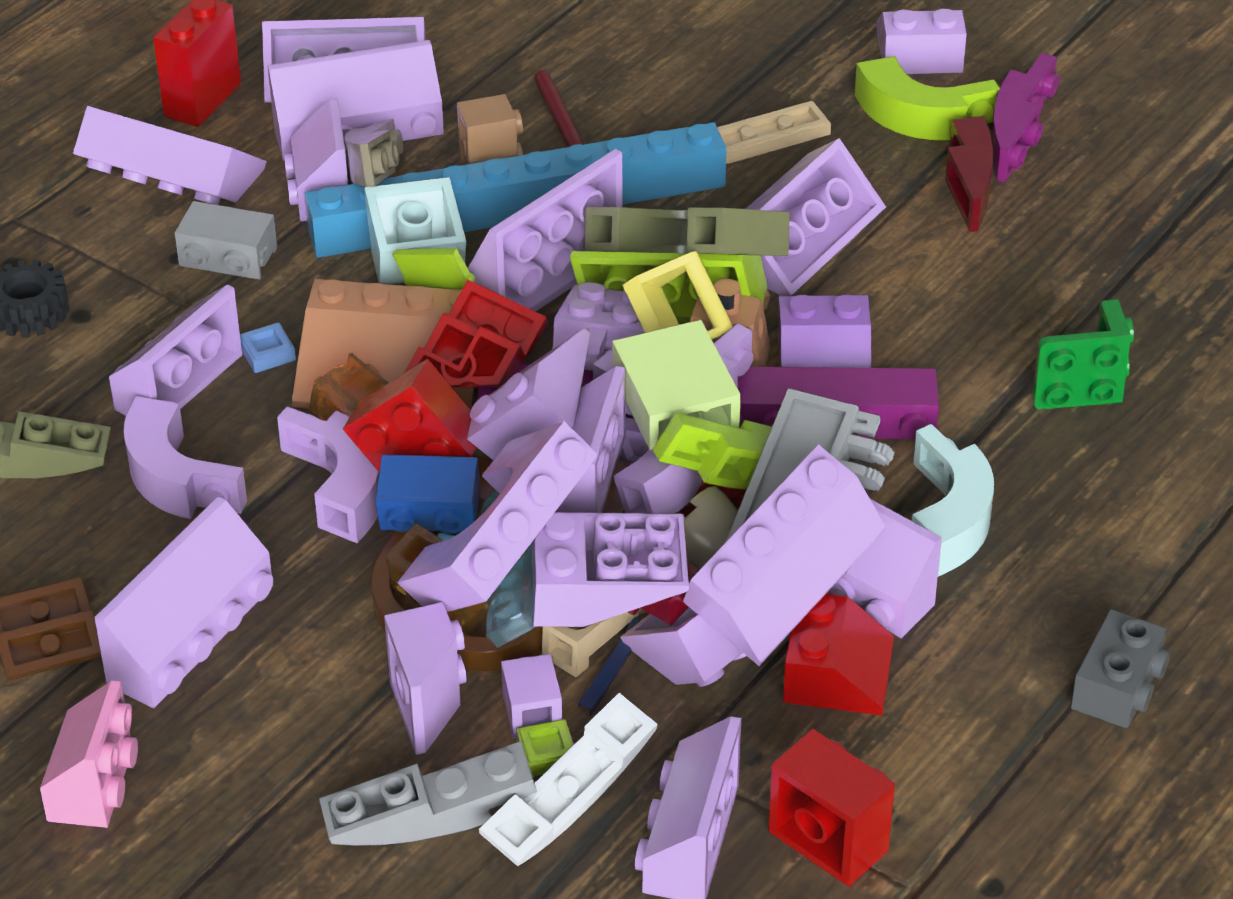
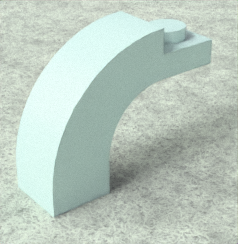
(969, 488)

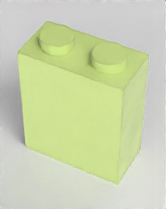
(675, 373)

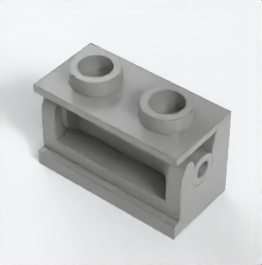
(225, 239)

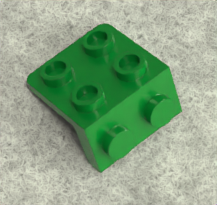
(1085, 366)

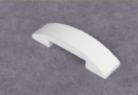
(572, 783)

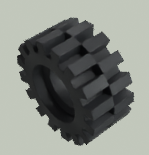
(32, 314)

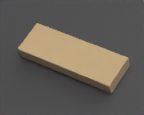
(774, 131)

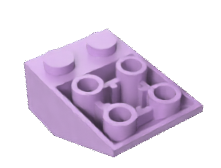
(605, 565)

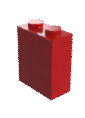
(197, 61)

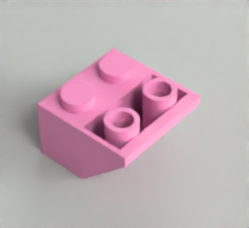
(90, 760)

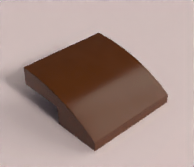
(47, 629)

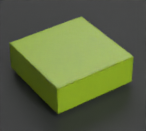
(544, 744)

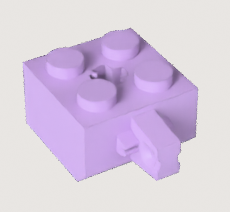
(602, 313)

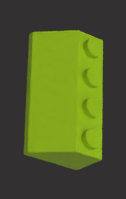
(617, 268)

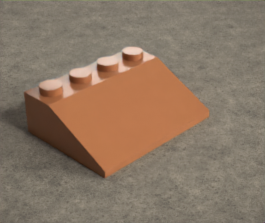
(374, 323)

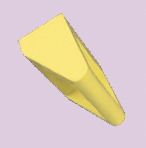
(653, 307)

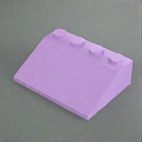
(531, 250)

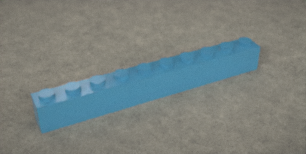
(493, 190)

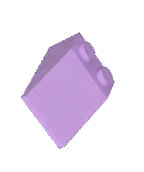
(532, 398)

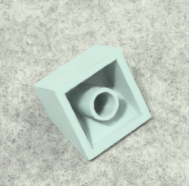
(411, 218)

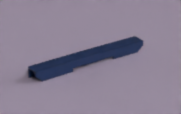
(607, 674)

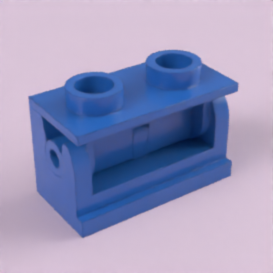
(427, 491)

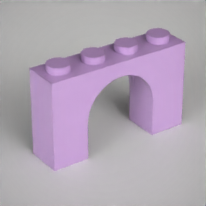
(532, 481)

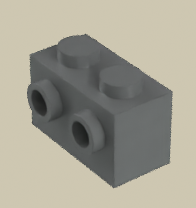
(1120, 669)

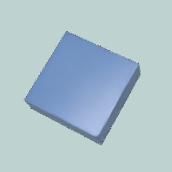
(267, 347)

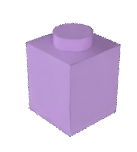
(530, 691)

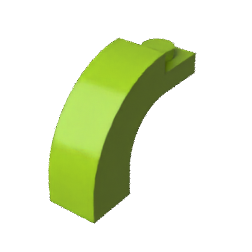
(916, 108)

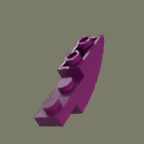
(1017, 114)

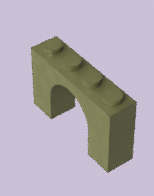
(687, 231)

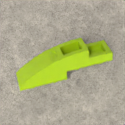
(717, 451)

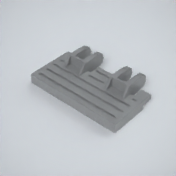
(797, 431)

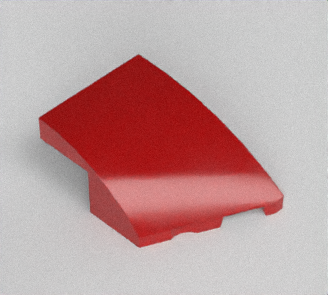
(481, 339)

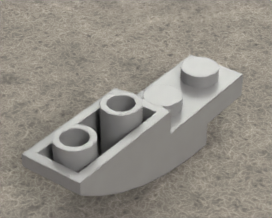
(421, 807)

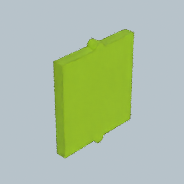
(433, 268)

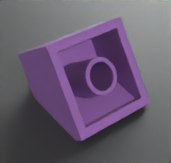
(824, 331)

